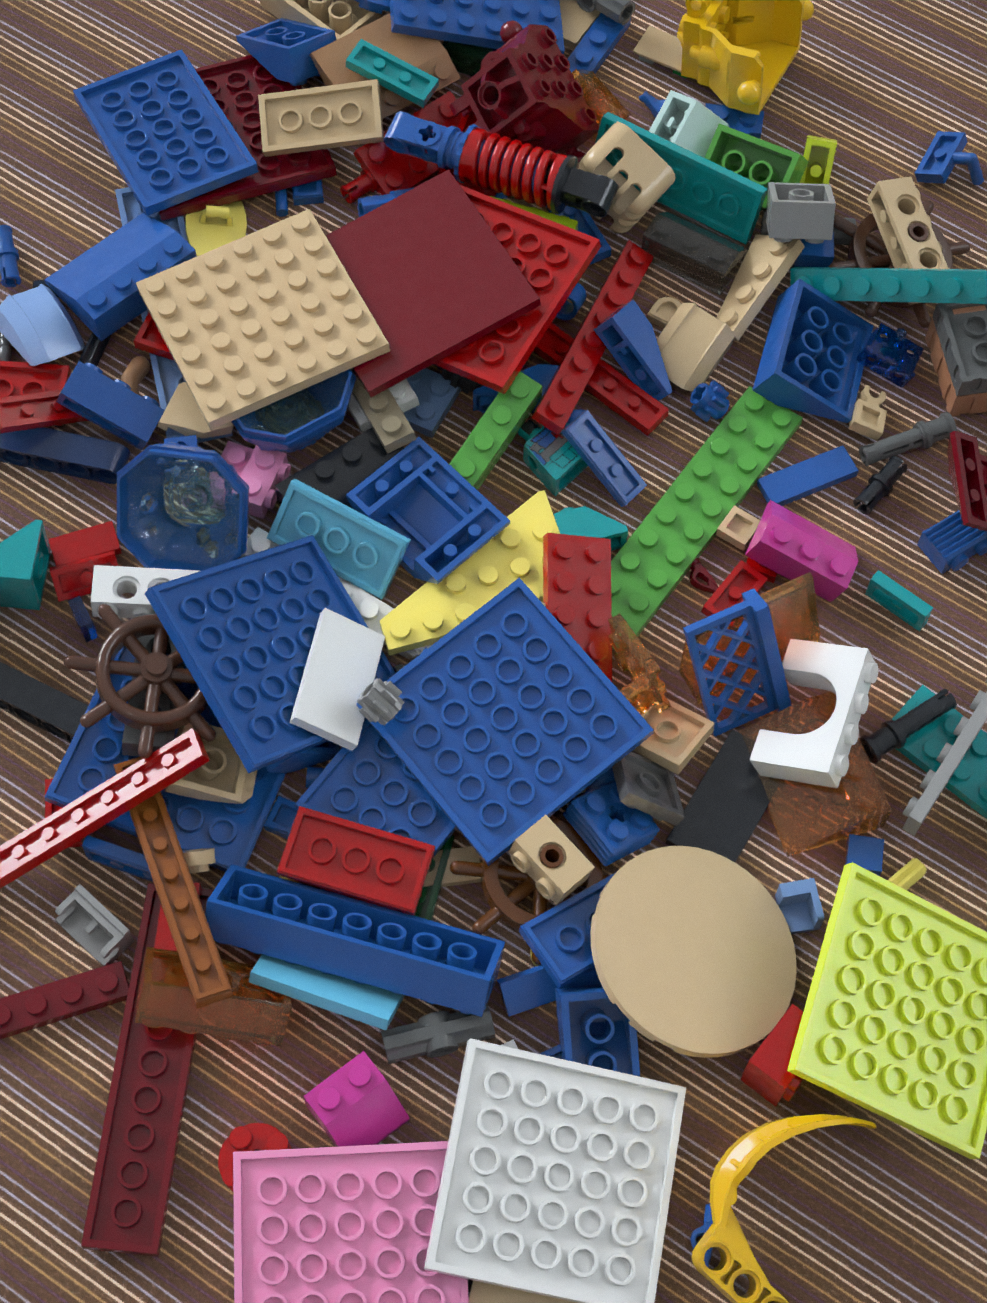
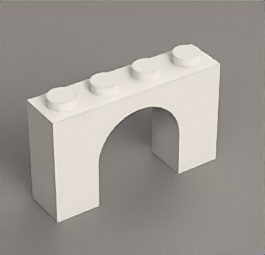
(823, 753)

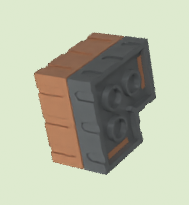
(960, 355)

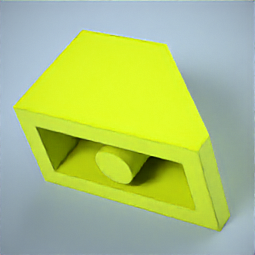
(820, 154)

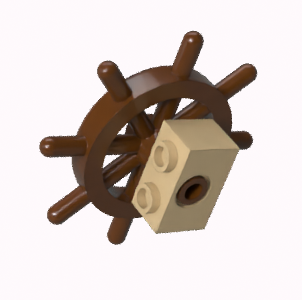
(549, 862)

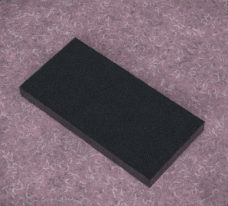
(724, 804)

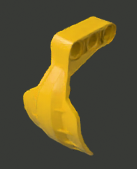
(725, 1230)

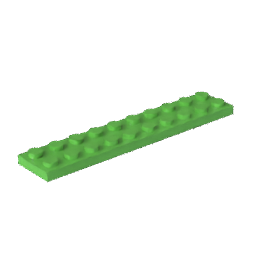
(696, 505)

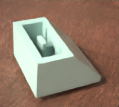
(686, 123)

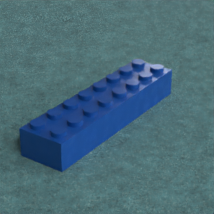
(354, 939)

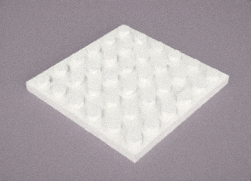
(556, 1177)

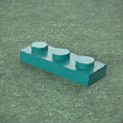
(392, 73)

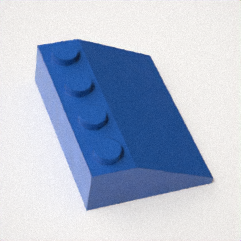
(103, 279)
(812, 354)

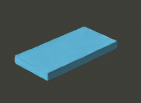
(353, 543)
(327, 991)

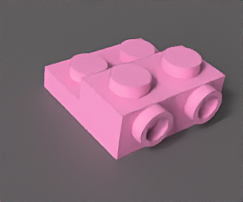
(260, 471)

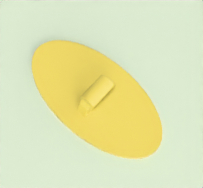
(215, 226)

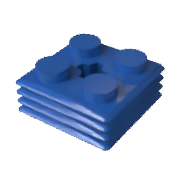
(609, 825)

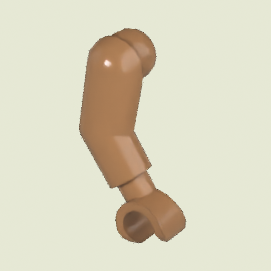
(136, 372)

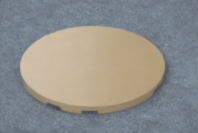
(693, 951)

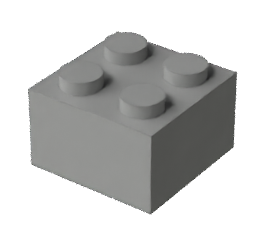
(800, 212)

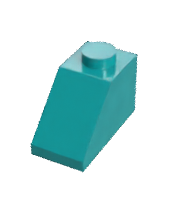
(590, 523)

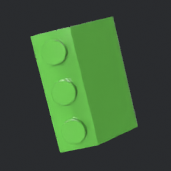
(755, 158)

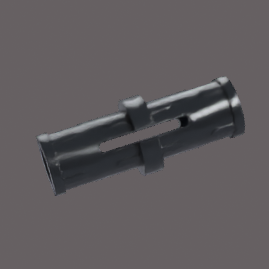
(880, 485)

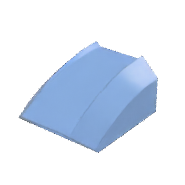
(39, 326)

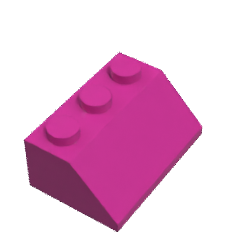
(799, 547)

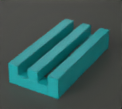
(898, 600)

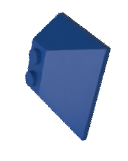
(432, 507)

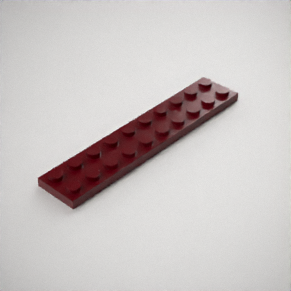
(140, 1121)

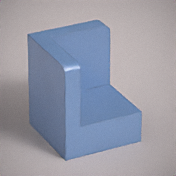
(800, 905)

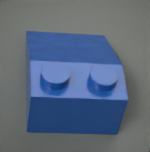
(286, 48)
(595, 1030)

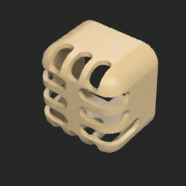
(641, 167)

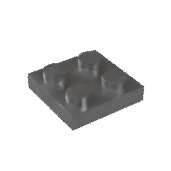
(648, 788)

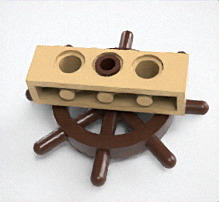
(907, 236)

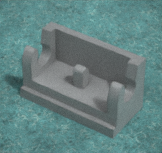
(93, 926)

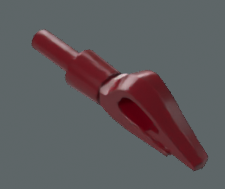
(699, 570)

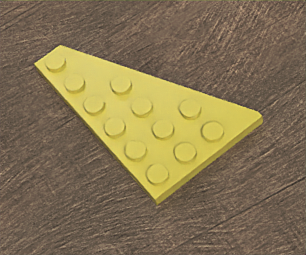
(442, 606)

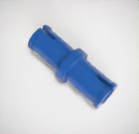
(8, 258)

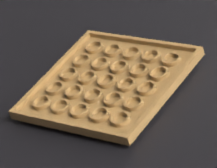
(261, 318)

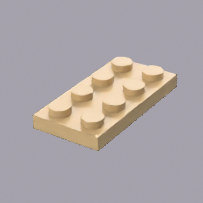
(321, 118)

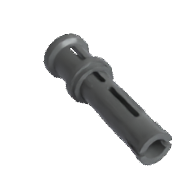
(921, 435)

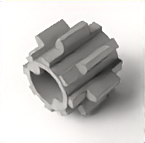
(380, 701)

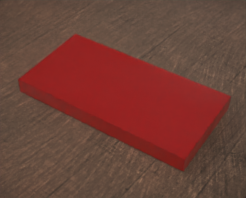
(356, 860)

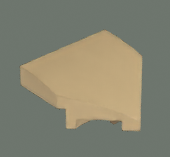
(186, 418)

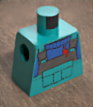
(550, 456)

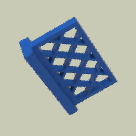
(762, 649)

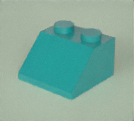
(24, 567)

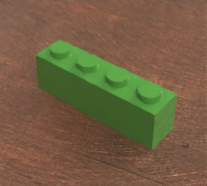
(496, 430)

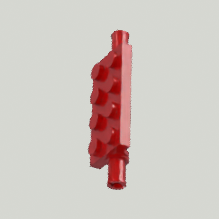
(392, 171)

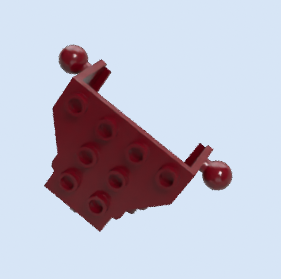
(529, 93)

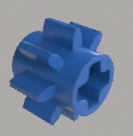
(709, 401)

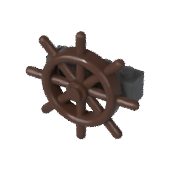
(153, 698)

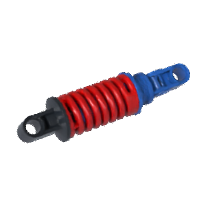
(503, 165)

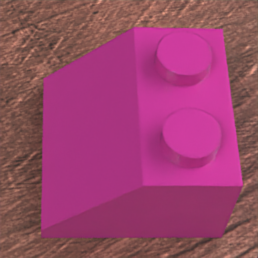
(356, 1105)

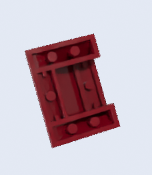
(968, 478)

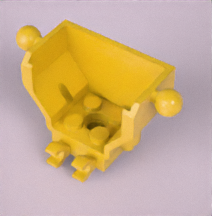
(741, 46)

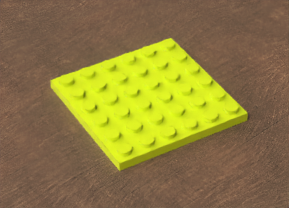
(900, 1012)

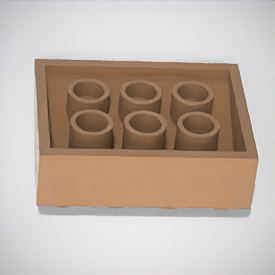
(420, 52)

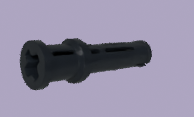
(894, 733)

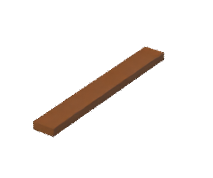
(179, 899)

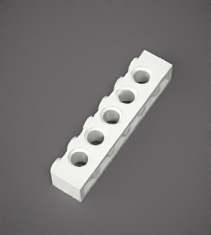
(113, 581)

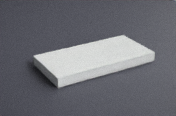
(336, 672)

